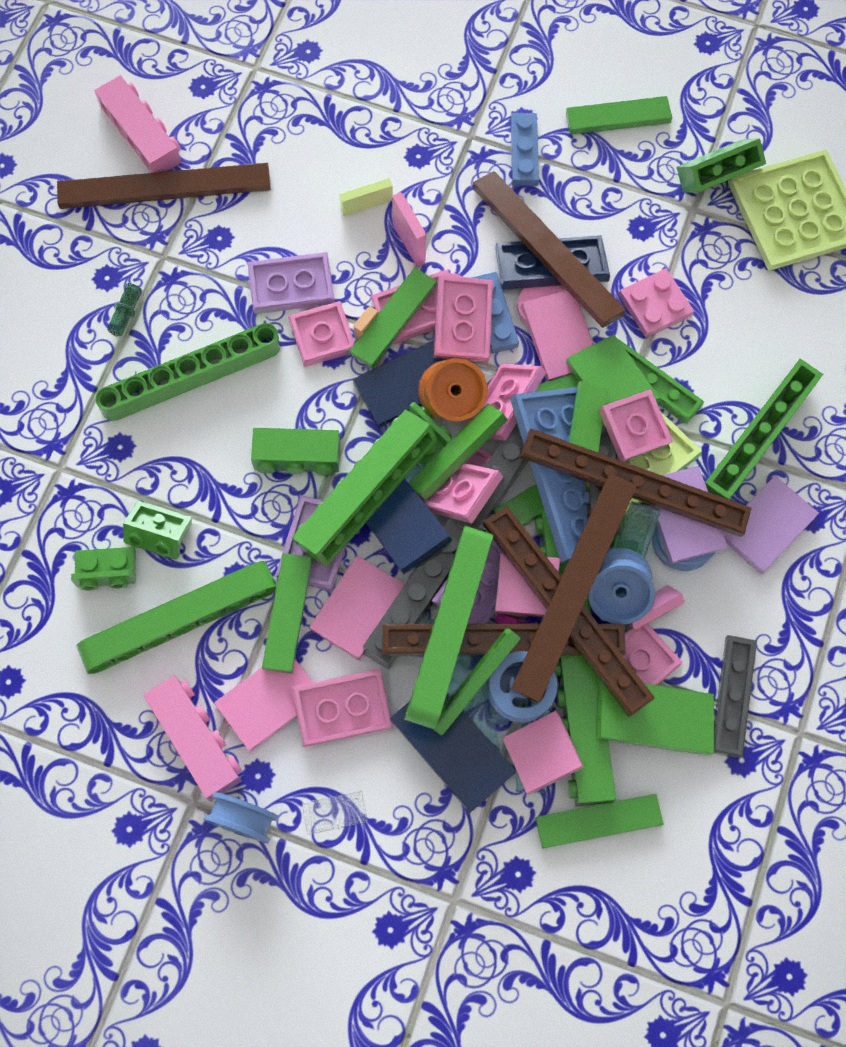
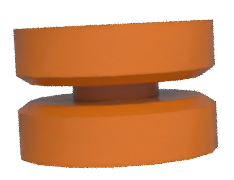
(469, 390)

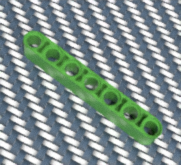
(182, 383)
(176, 617)
(449, 628)

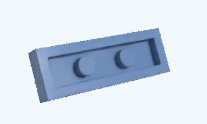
(524, 149)
(502, 328)

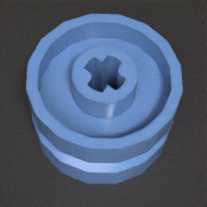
(622, 587)

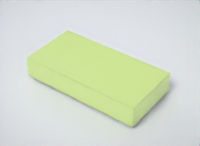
(366, 197)

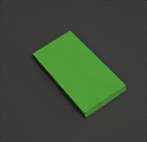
(672, 721)

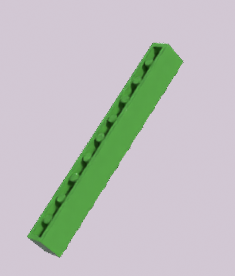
(580, 706)

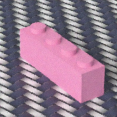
(138, 125)
(192, 738)

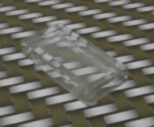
(334, 812)

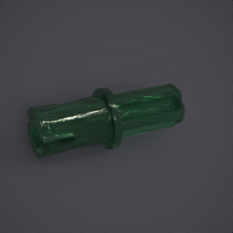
(124, 309)

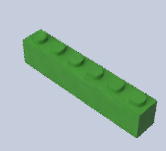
(763, 430)
(365, 488)

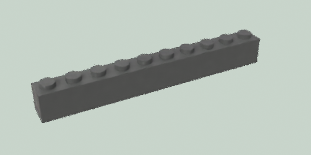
(430, 575)

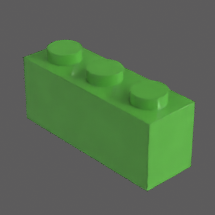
(721, 165)
(295, 450)

